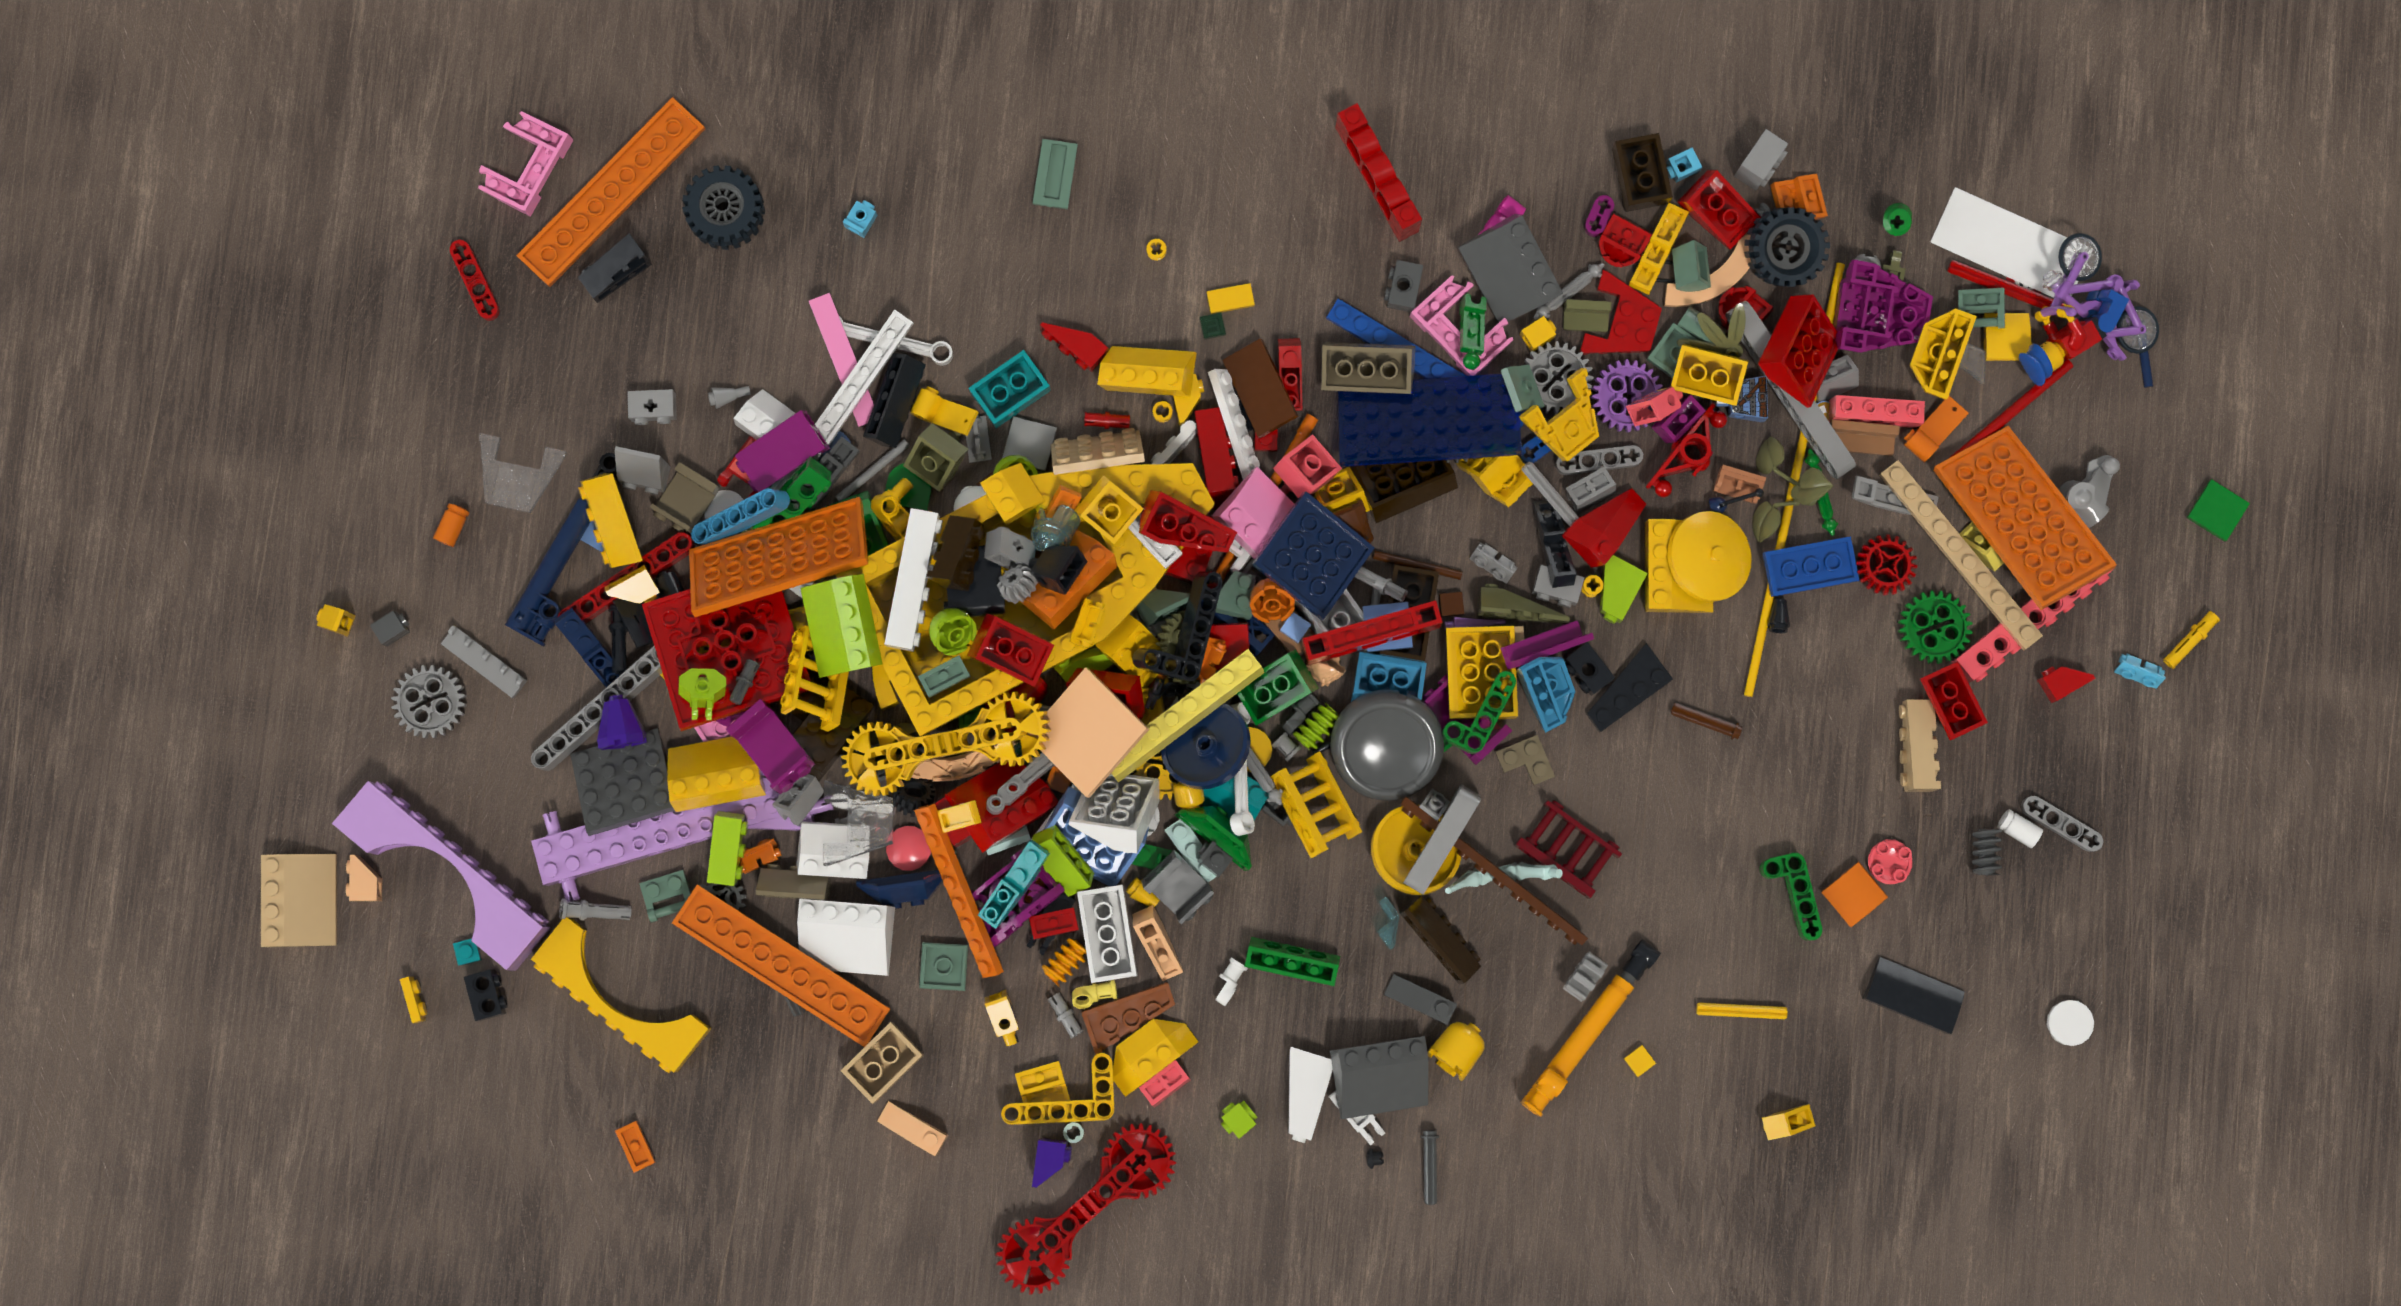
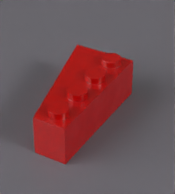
(1215, 455)

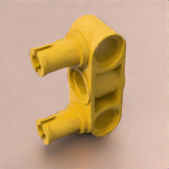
(894, 516)

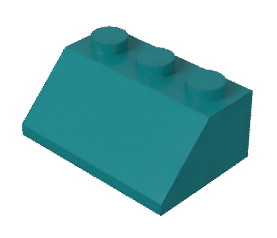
(1224, 797)

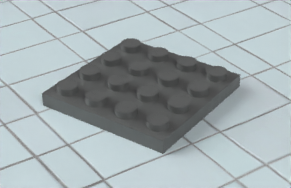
(622, 784)

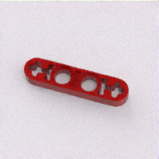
(474, 280)

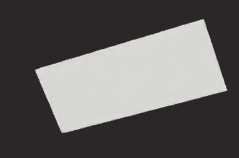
(1999, 240)

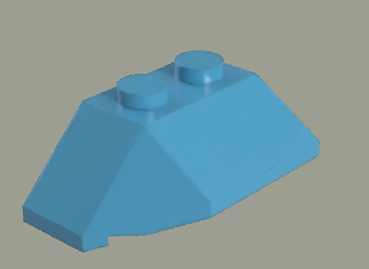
(1547, 690)

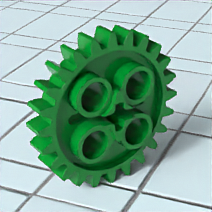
(1942, 645)

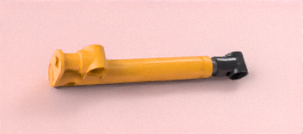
(1554, 1076)

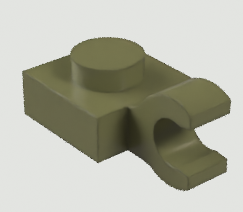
(1894, 263)

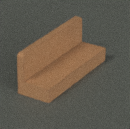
(1866, 437)

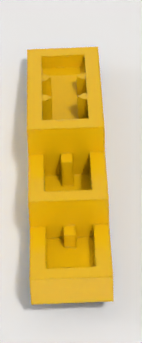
(1658, 248)

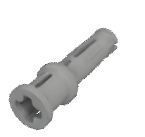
(589, 910)

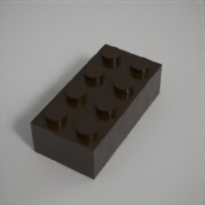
(1421, 589)

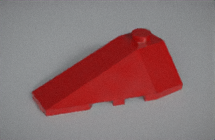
(1177, 524)
(1604, 528)

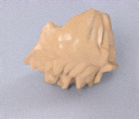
(1327, 671)

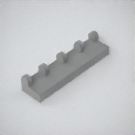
(483, 662)

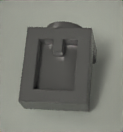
(1214, 858)

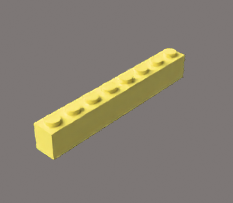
(1191, 710)

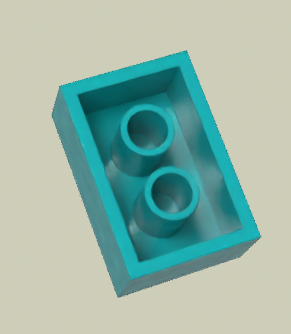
(1009, 389)

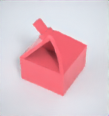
(1306, 468)

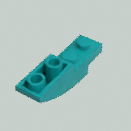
(1014, 884)

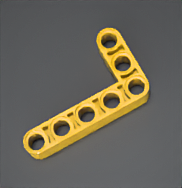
(1068, 1106)

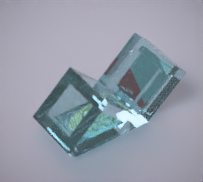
(1389, 931)

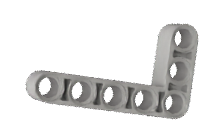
(1443, 839)

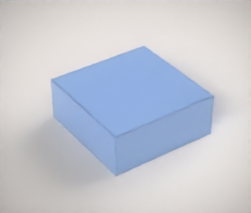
(1295, 627)

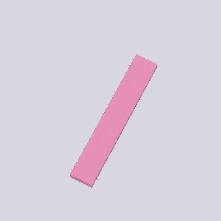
(839, 349)

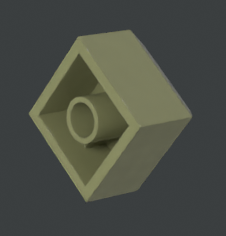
(936, 456)

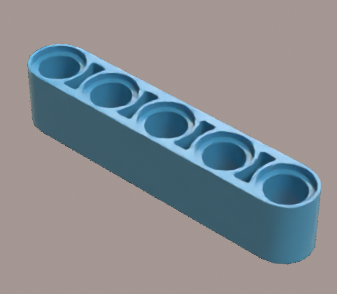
(741, 516)

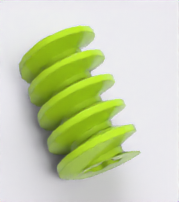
(1317, 727)

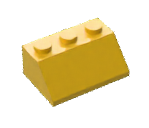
(1709, 374)

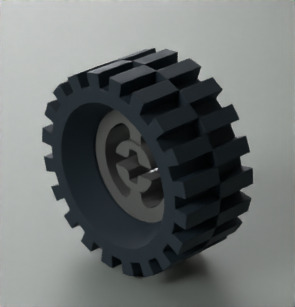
(1791, 223)

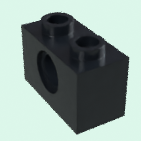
(1587, 656)

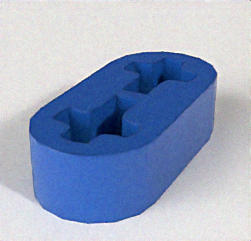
(1541, 451)

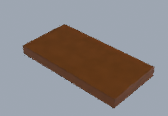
(1260, 388)

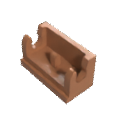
(1737, 483)

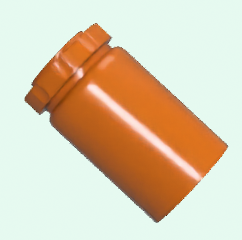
(451, 525)

